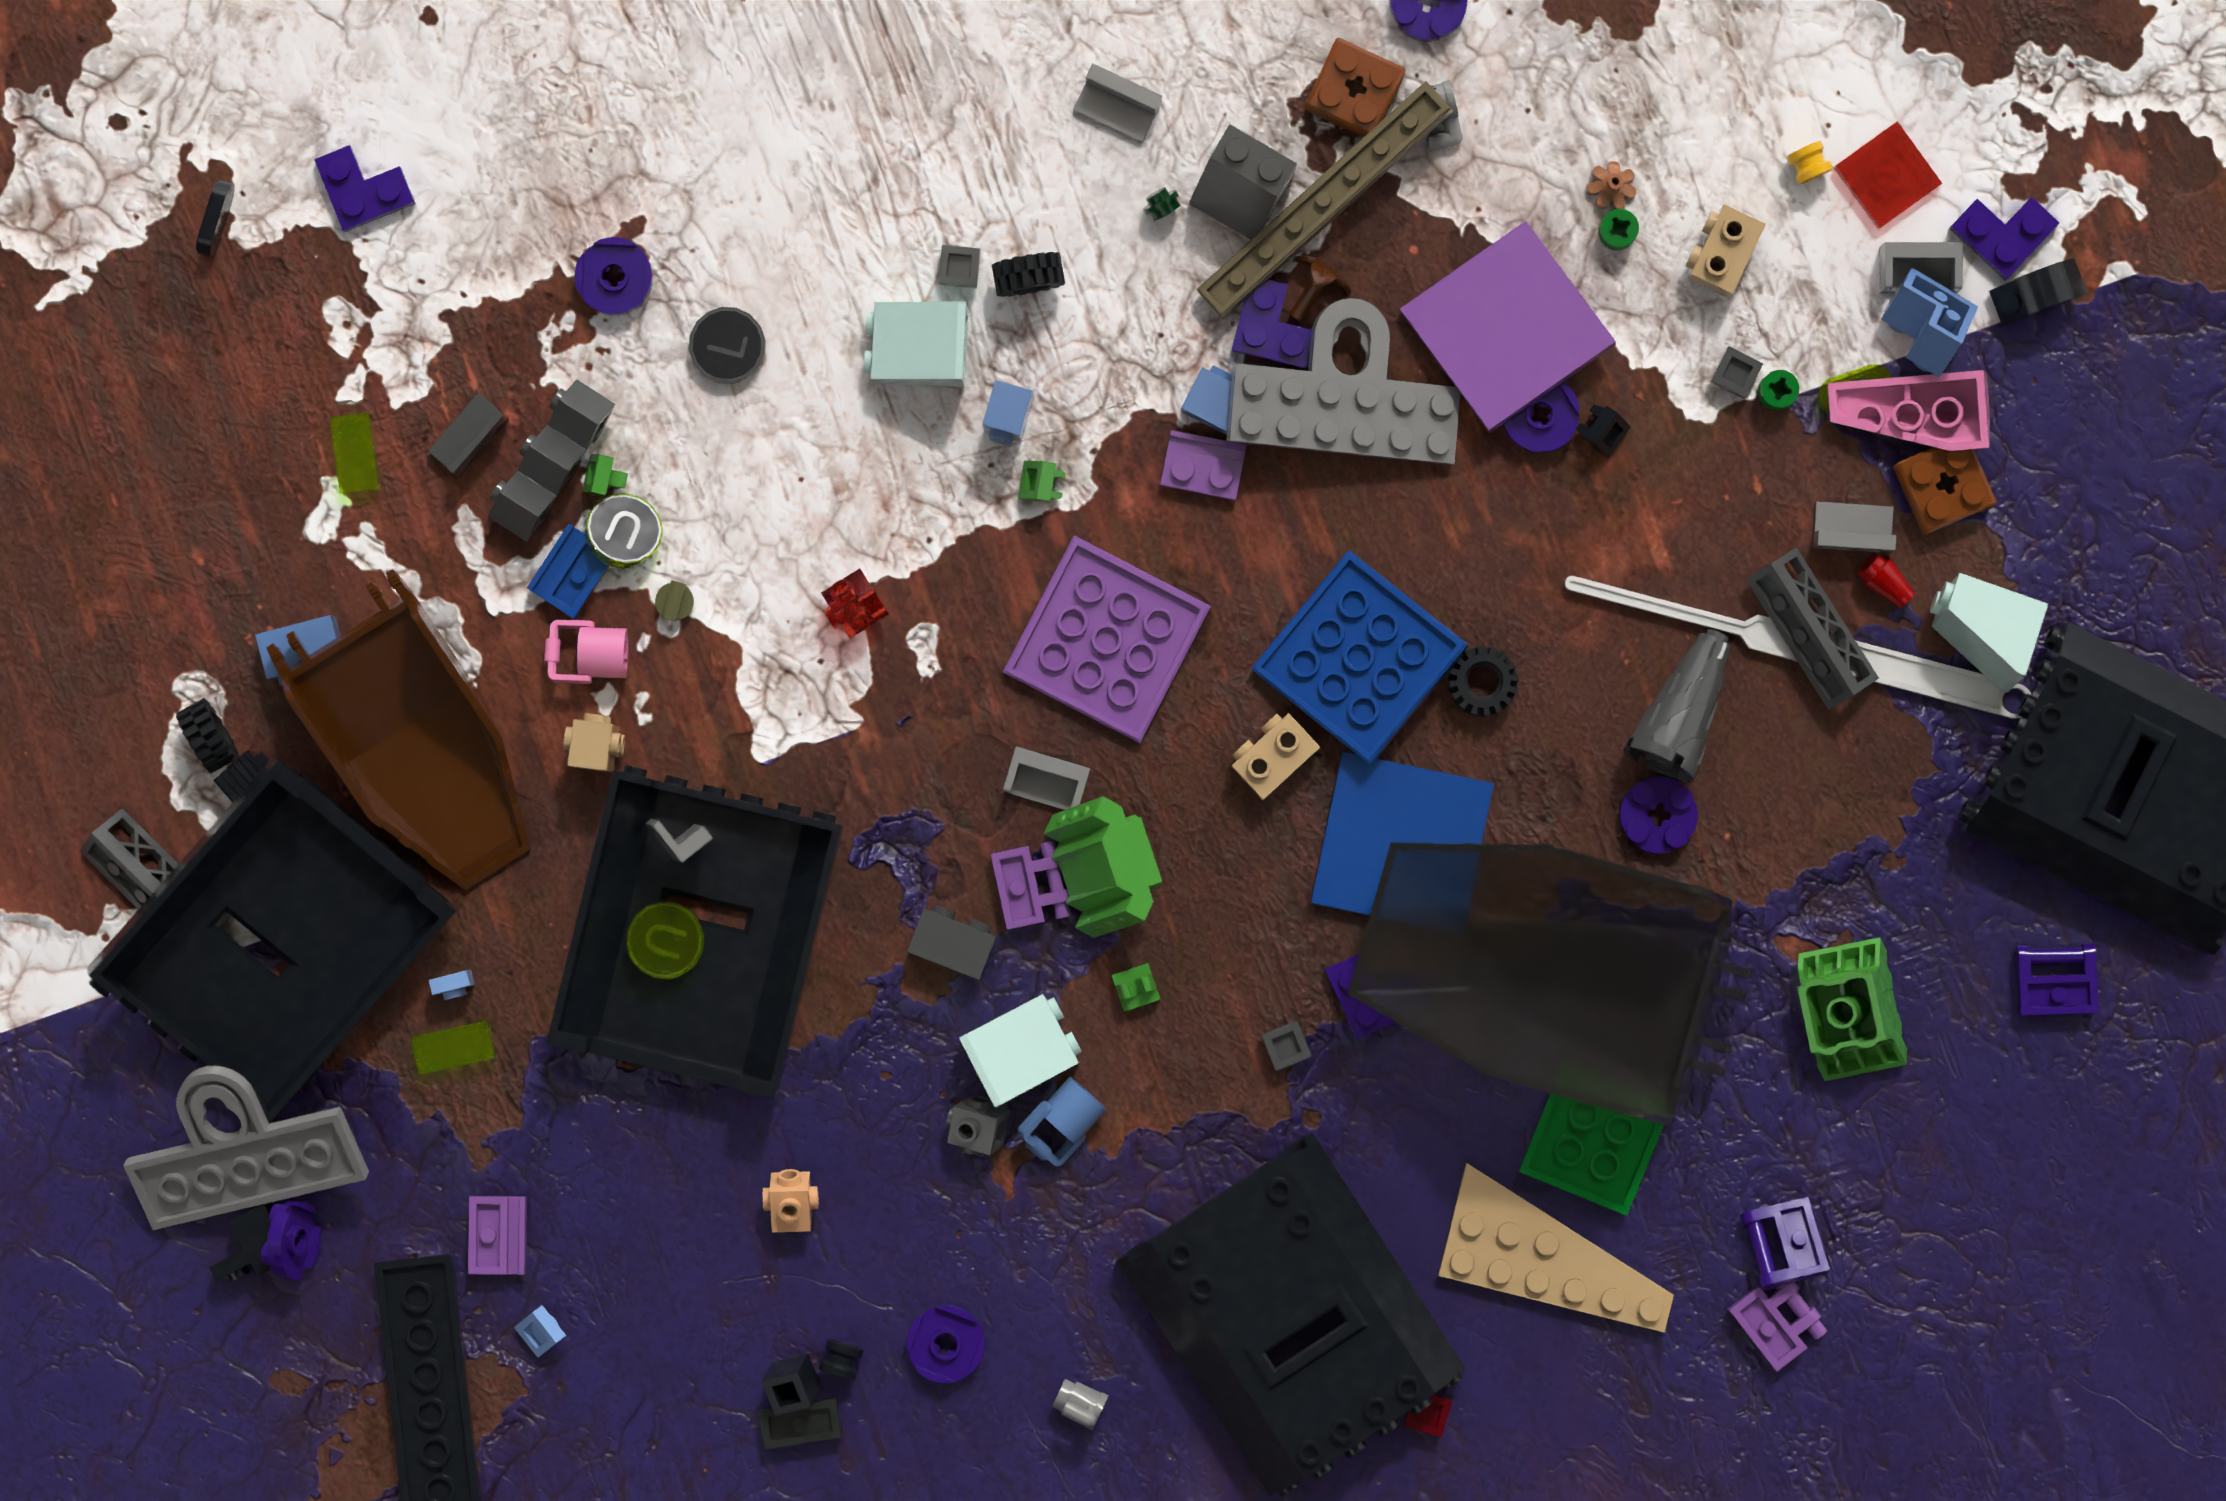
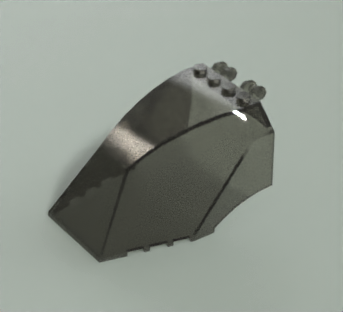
(1551, 969)

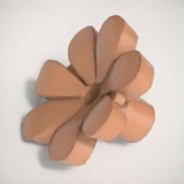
(1606, 190)

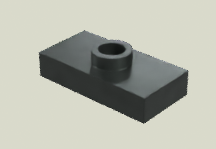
(801, 1426)

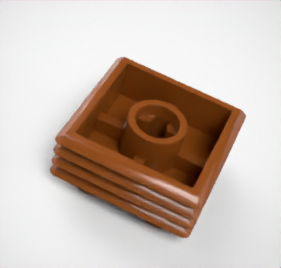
(1345, 65)
(1936, 508)

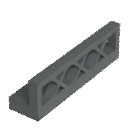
(1808, 631)
(121, 861)

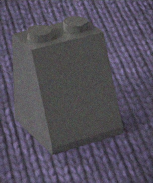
(1242, 182)

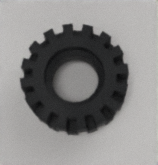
(1028, 274)
(1505, 673)
(207, 735)

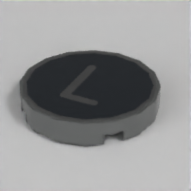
(727, 345)

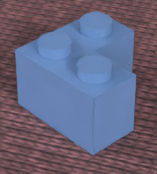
(1932, 317)

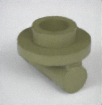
(674, 601)

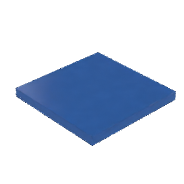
(1359, 657)
(1385, 807)

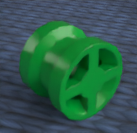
(1612, 234)
(1774, 396)

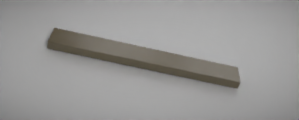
(1324, 200)

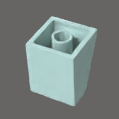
(918, 343)
(1989, 627)
(1021, 1049)

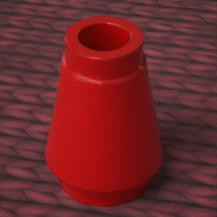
(1885, 579)

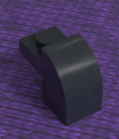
(2038, 291)
(252, 1234)

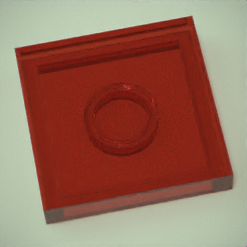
(1887, 175)

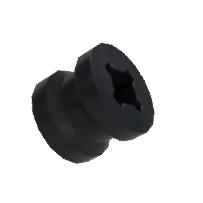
(841, 1359)

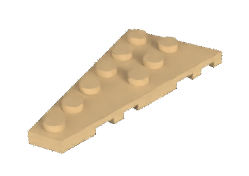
(1522, 1251)

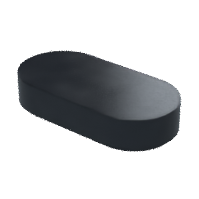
(215, 218)

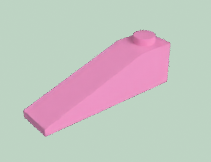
(1922, 409)

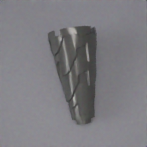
(1678, 721)

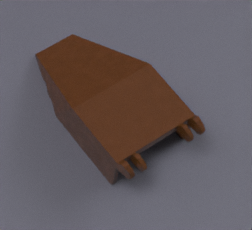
(410, 737)

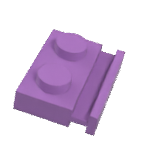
(1203, 465)
(497, 1235)

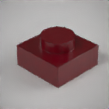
(1431, 1419)

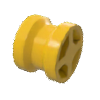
(1809, 162)

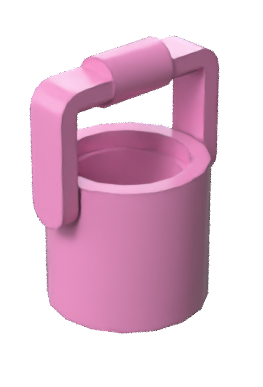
(599, 652)

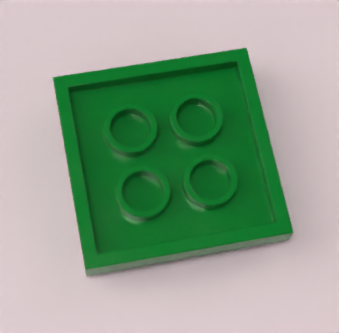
(1590, 1151)

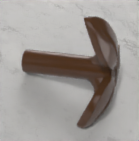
(1319, 277)

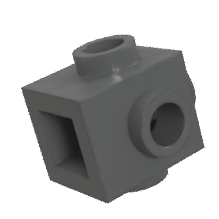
(977, 1126)

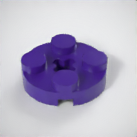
(1424, 25)
(630, 261)
(1553, 435)
(1641, 828)
(291, 1239)
(925, 1352)

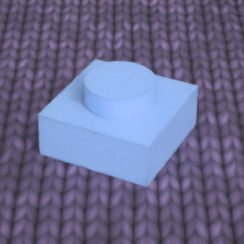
(452, 985)
(540, 1331)

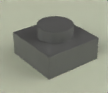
(959, 266)
(1736, 372)
(1286, 1045)

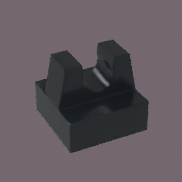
(1606, 430)

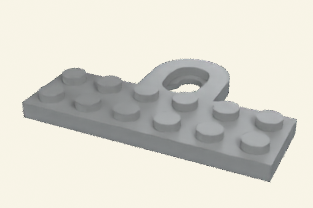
(1342, 411)
(241, 1167)

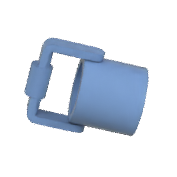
(1071, 1112)

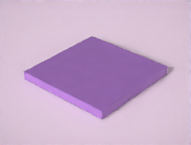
(1507, 326)
(1106, 639)

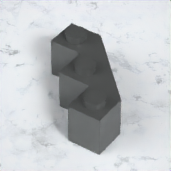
(550, 459)

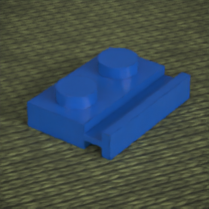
(568, 573)

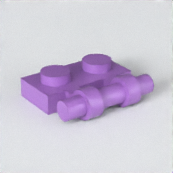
(1019, 888)
(1770, 1330)

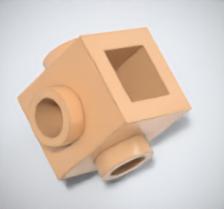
(790, 1201)

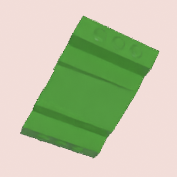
(1104, 865)
(1850, 1009)

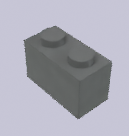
(952, 942)

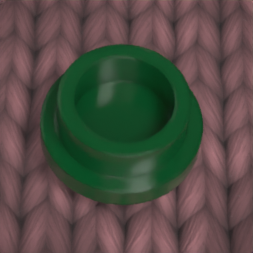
(1161, 203)

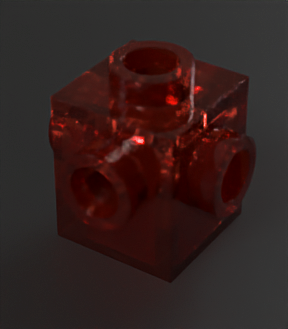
(853, 604)

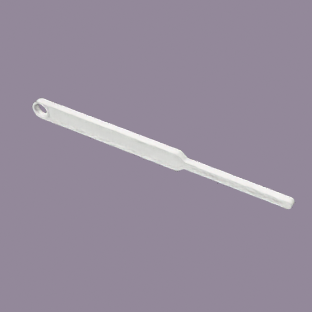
(1761, 635)

